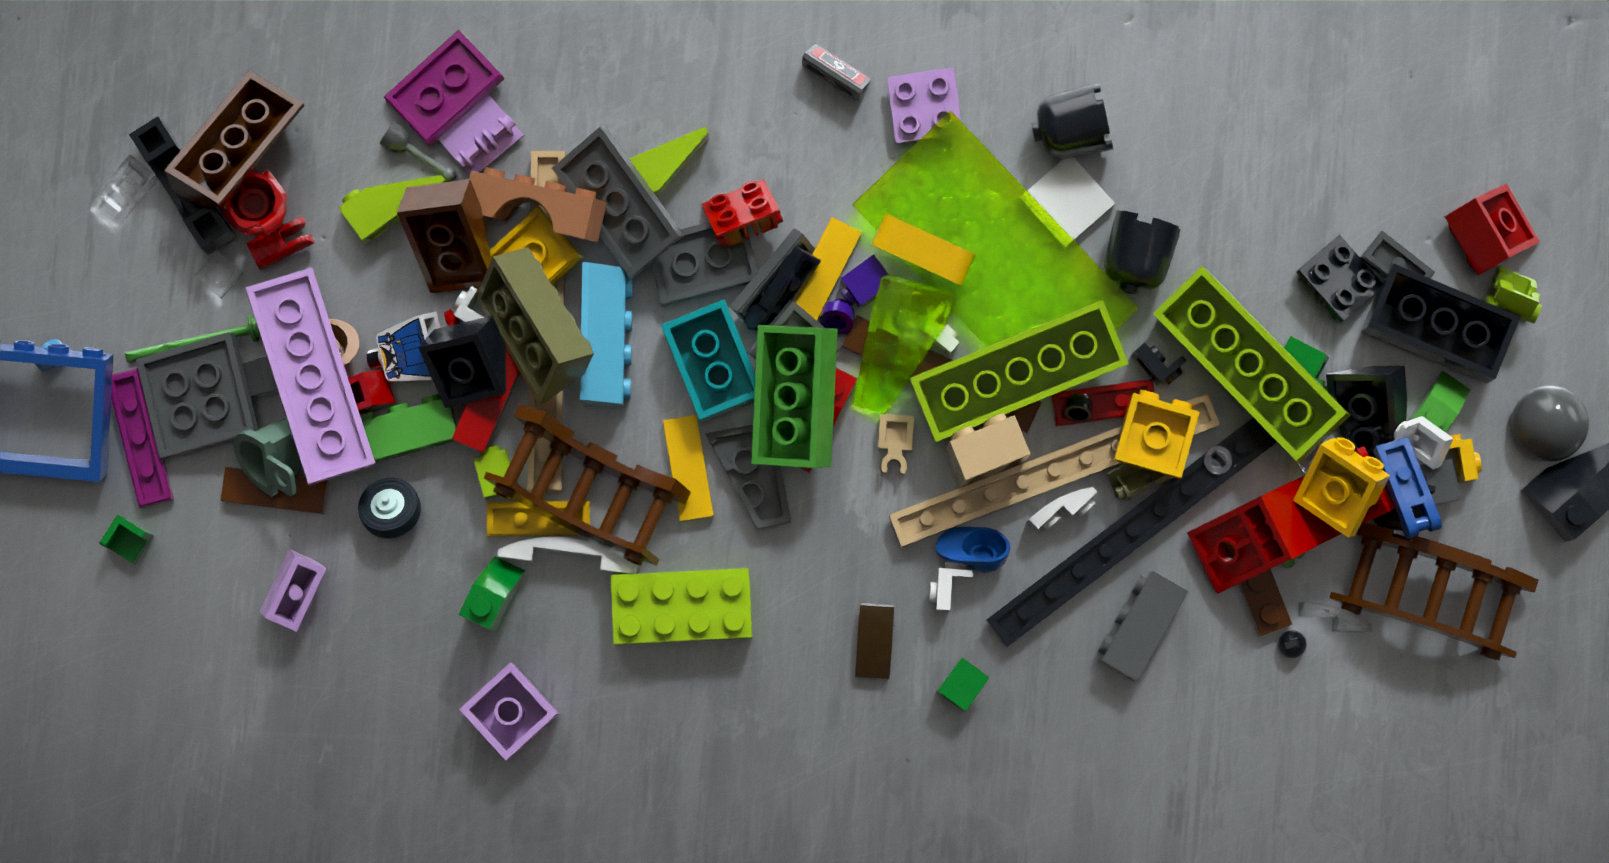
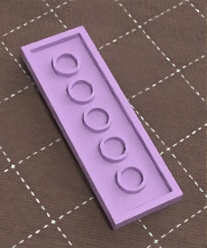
(310, 376)

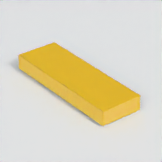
(834, 251)
(688, 466)
(518, 520)

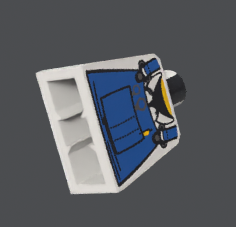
(399, 349)

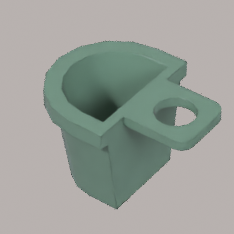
(269, 457)

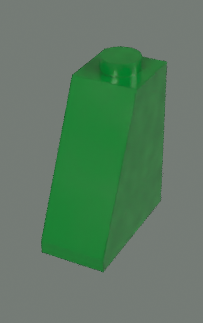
(492, 594)

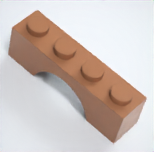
(570, 213)

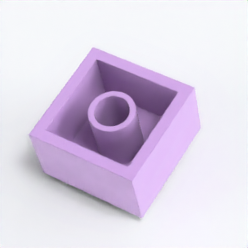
(509, 711)

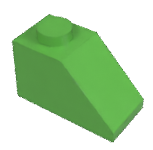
(1442, 401)

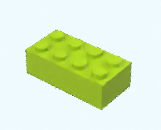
(681, 606)

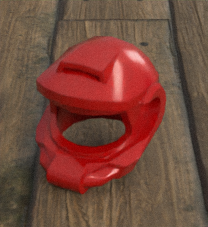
(256, 204)

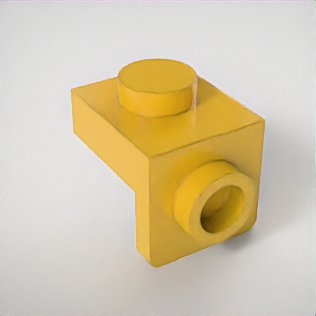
(1466, 461)

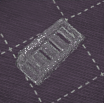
(113, 184)

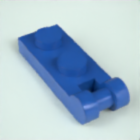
(1408, 487)

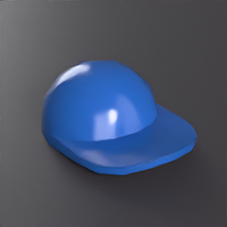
(976, 547)

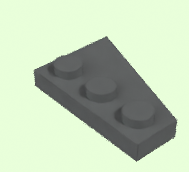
(757, 484)

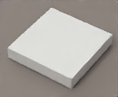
(1071, 197)

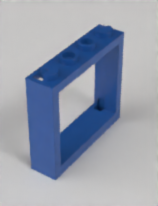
(60, 467)

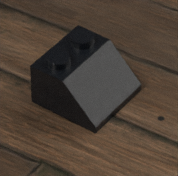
(466, 361)

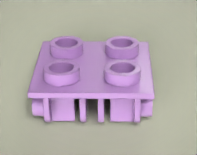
(921, 102)
(480, 136)

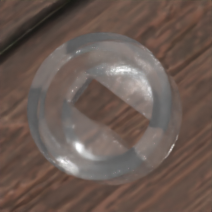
(1212, 465)

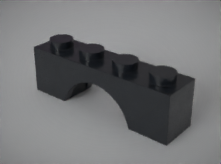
(158, 151)

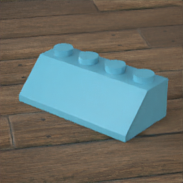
(605, 327)

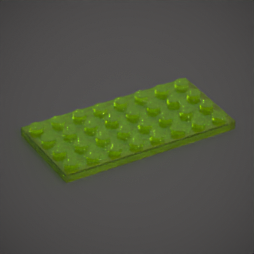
(1023, 260)

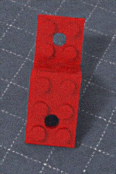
(1265, 534)

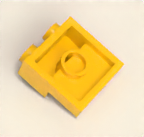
(1156, 434)
(1341, 485)

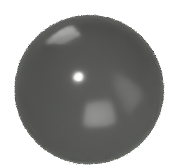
(1549, 423)

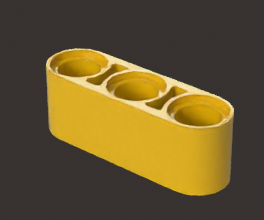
(923, 249)

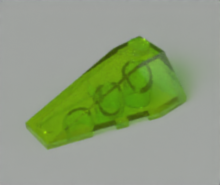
(899, 335)

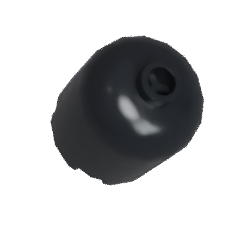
(1072, 123)
(1139, 252)

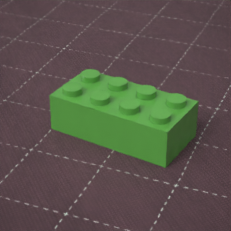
(794, 396)

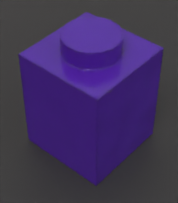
(862, 282)

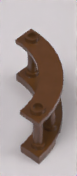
(595, 458)
(1447, 560)

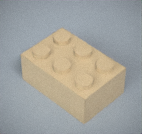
(986, 451)

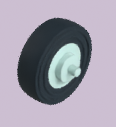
(389, 508)

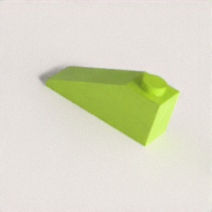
(665, 162)
(376, 207)

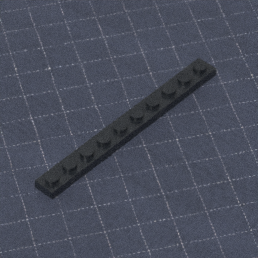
(1126, 535)

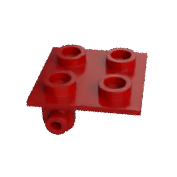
(741, 208)

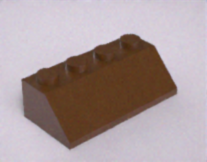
(231, 141)

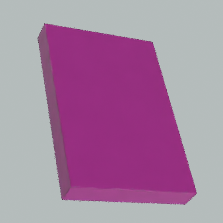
(443, 88)

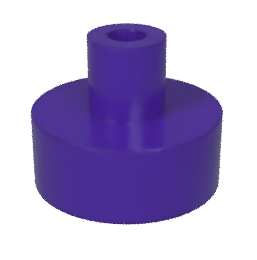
(837, 315)

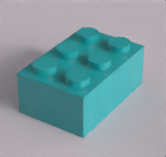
(711, 360)

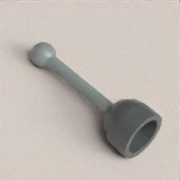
(397, 139)

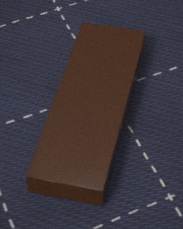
(240, 490)

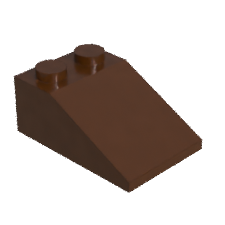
(446, 234)

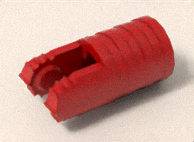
(273, 248)

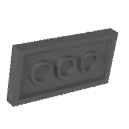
(634, 219)

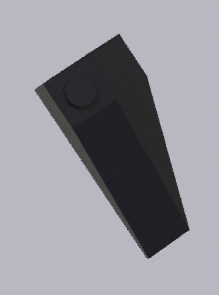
(1375, 403)
(1572, 492)

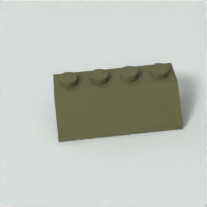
(534, 323)

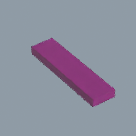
(134, 423)

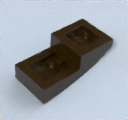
(874, 640)

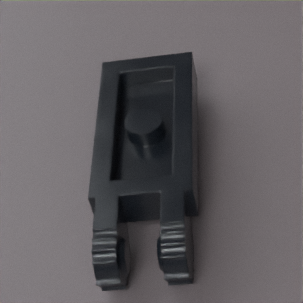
(786, 286)

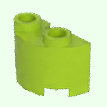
(1516, 294)

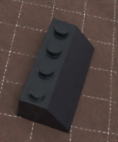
(1441, 324)

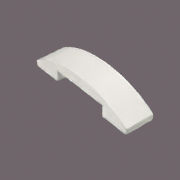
(525, 551)

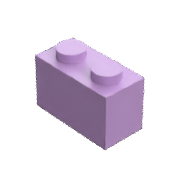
(292, 590)

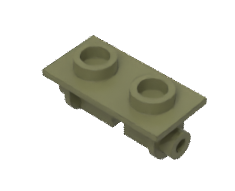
(1132, 480)

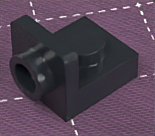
(1152, 363)

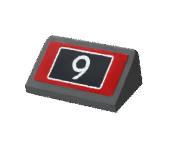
(835, 71)

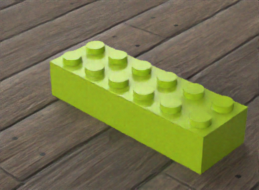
(1251, 364)
(1019, 370)

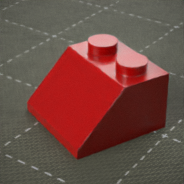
(1491, 229)

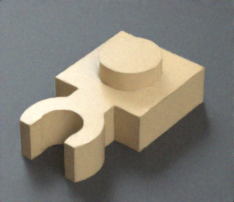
(895, 437)

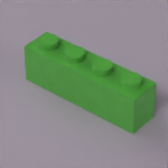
(409, 429)

